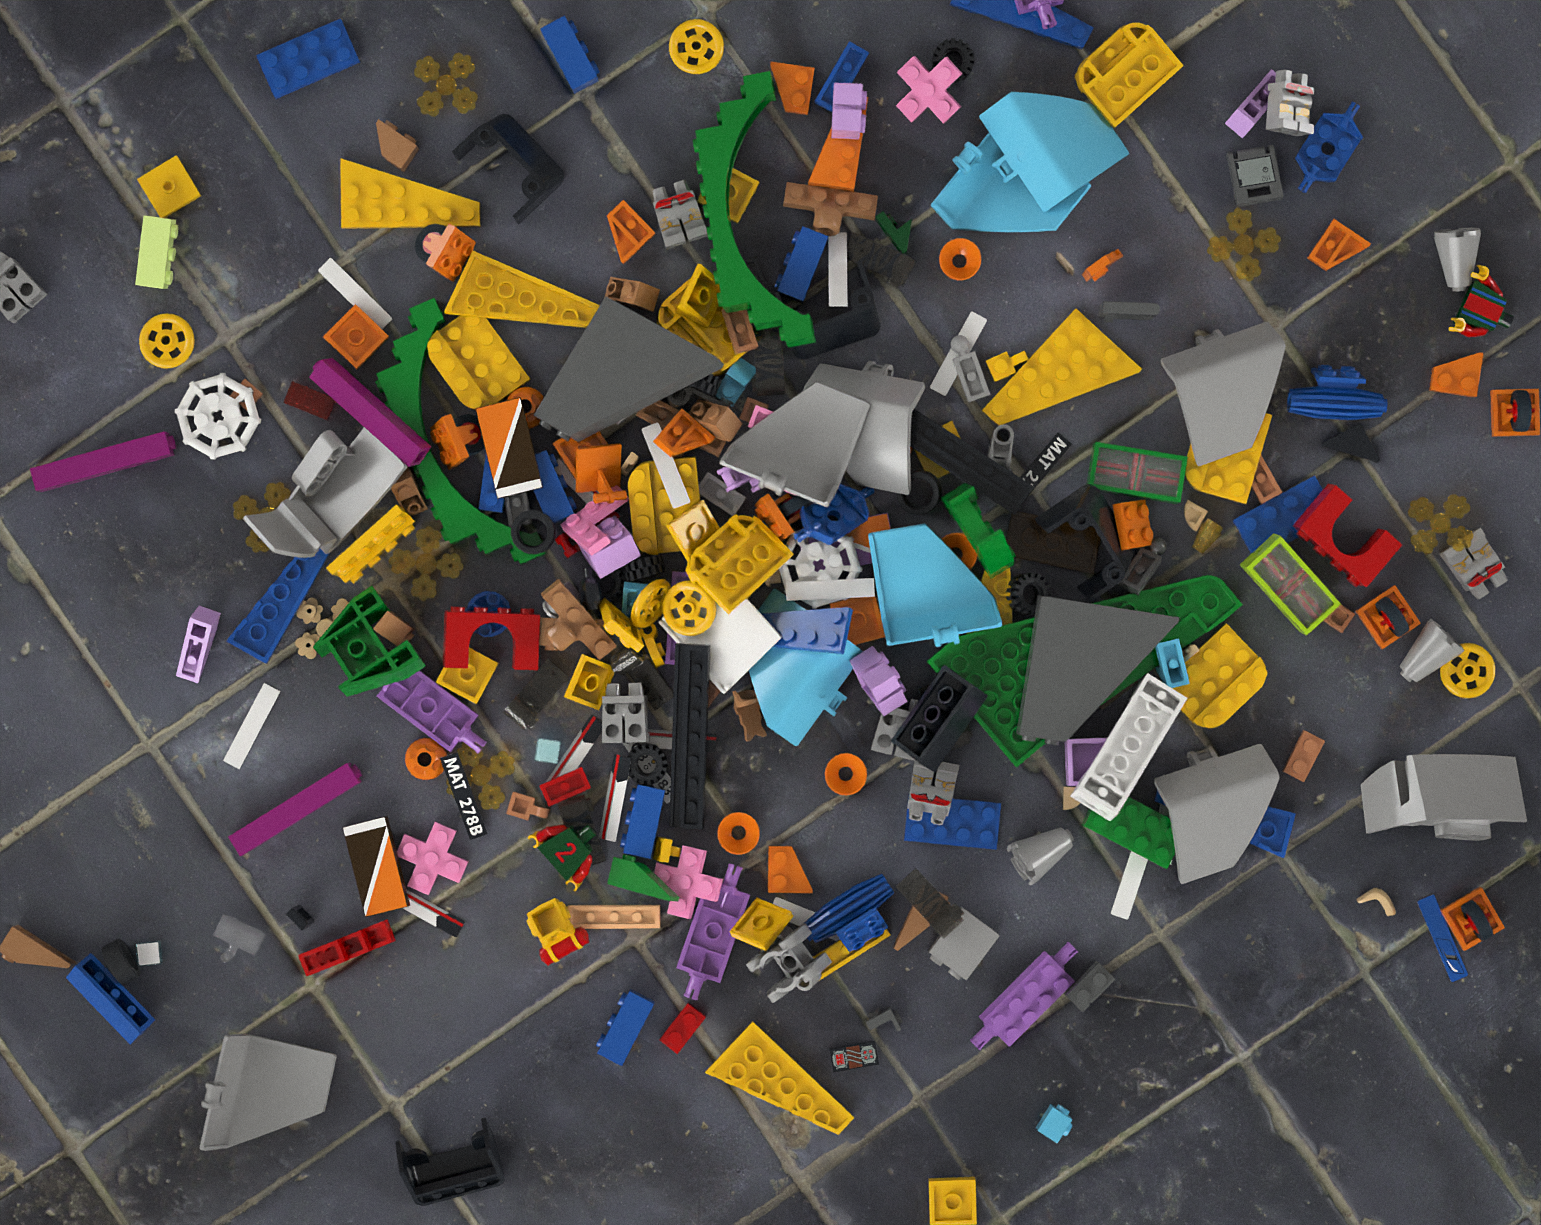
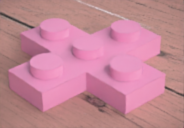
(929, 89)
(432, 858)
(688, 881)

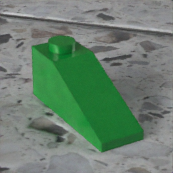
(637, 877)

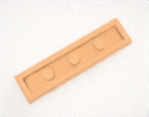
(615, 916)

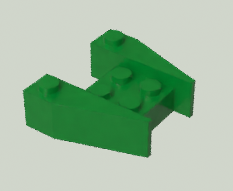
(990, 546)
(362, 651)

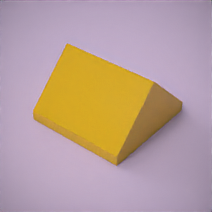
(700, 297)
(589, 682)

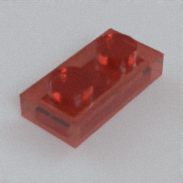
(309, 400)

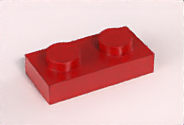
(565, 786)
(682, 1028)

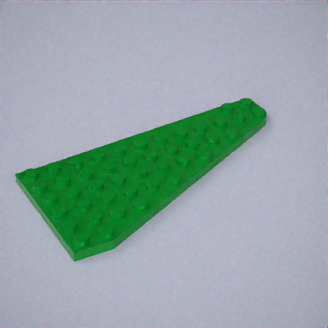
(998, 656)

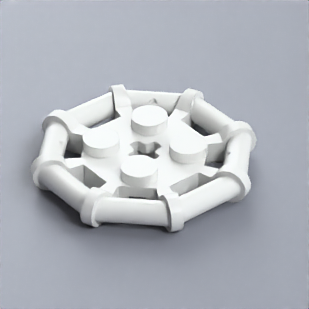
(205, 420)
(832, 561)

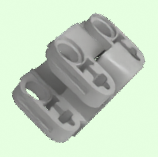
(801, 972)

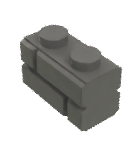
(1089, 986)

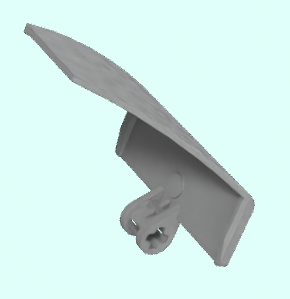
(1226, 388)
(1216, 807)
(263, 1088)

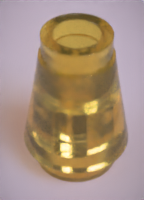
(1207, 535)

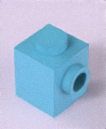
(1055, 1123)

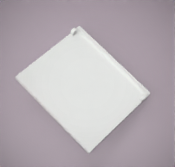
(734, 640)

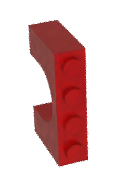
(1317, 525)
(461, 624)

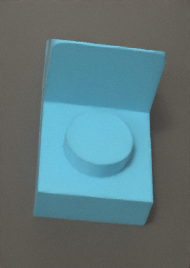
(736, 380)
(630, 593)
(1171, 664)

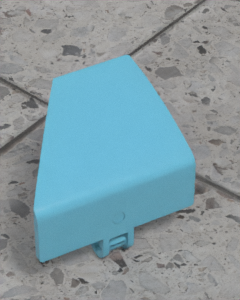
(1051, 143)
(982, 202)
(927, 588)
(798, 683)

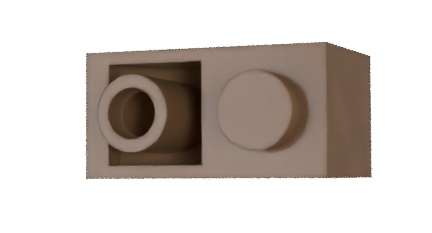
(394, 147)
(632, 293)
(716, 419)
(408, 493)

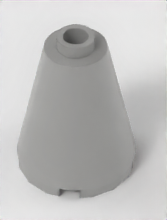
(1458, 255)
(1429, 652)
(1039, 853)

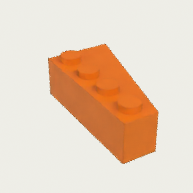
(837, 163)

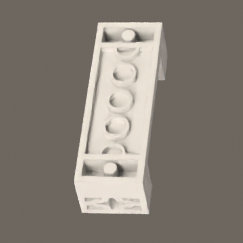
(1129, 747)

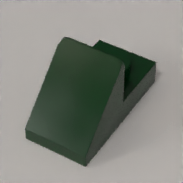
(898, 237)

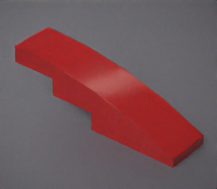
(346, 947)

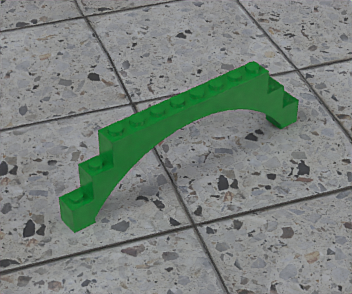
(717, 155)
(403, 391)

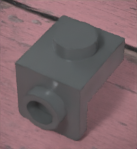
(879, 1017)

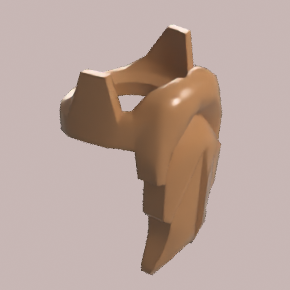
(747, 707)

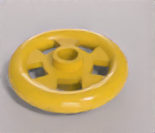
(681, 59)
(178, 325)
(650, 603)
(679, 624)
(1483, 683)

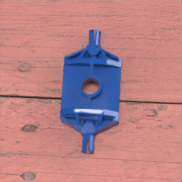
(1339, 132)
(846, 505)

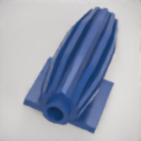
(1336, 396)
(852, 914)

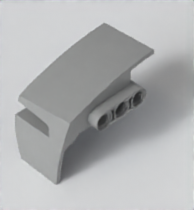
(331, 496)
(1444, 791)

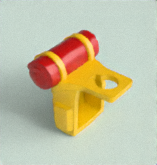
(556, 933)

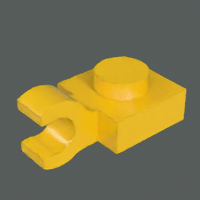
(1003, 365)
(655, 650)

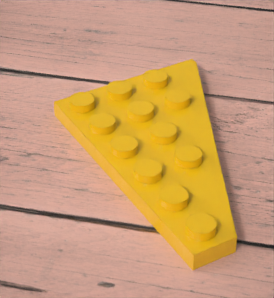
(1065, 366)

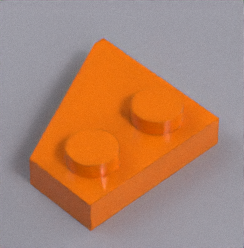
(794, 86)
(628, 231)
(1336, 246)
(1100, 267)
(1458, 376)
(682, 435)
(786, 872)

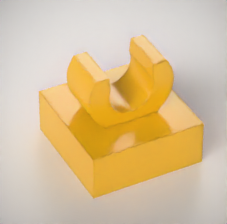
(664, 850)

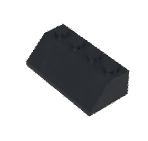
(939, 718)

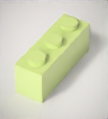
(156, 252)

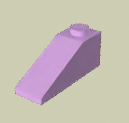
(1252, 107)
(197, 643)

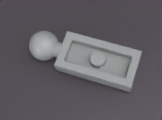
(968, 370)

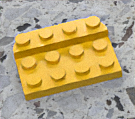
(1126, 71)
(711, 339)
(475, 362)
(1231, 475)
(652, 507)
(372, 544)
(737, 560)
(1221, 679)

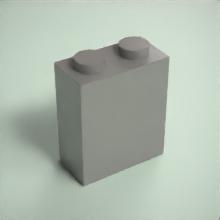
(963, 946)

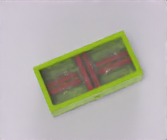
(1290, 584)

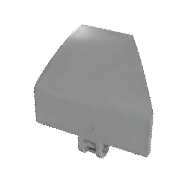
(802, 444)
(883, 445)

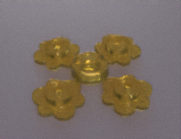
(445, 84)
(1243, 244)
(273, 502)
(1440, 524)
(426, 563)
(481, 774)

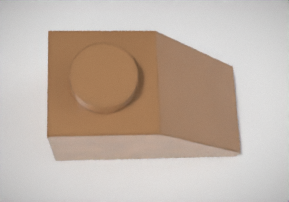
(394, 628)

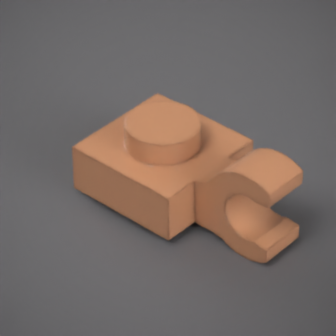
(523, 806)

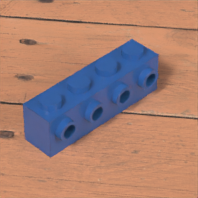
(110, 998)

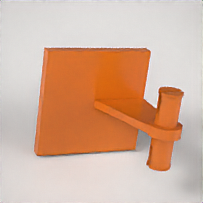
(600, 470)

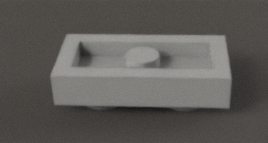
(715, 491)

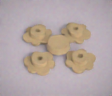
(321, 627)

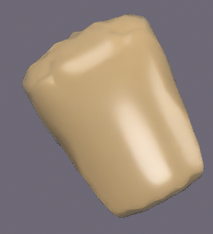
(1382, 897)

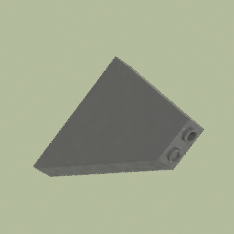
(619, 370)
(1078, 660)

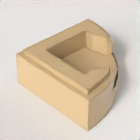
(629, 464)
(1194, 514)
(1189, 651)
(1068, 801)

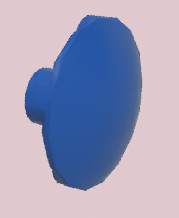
(492, 601)

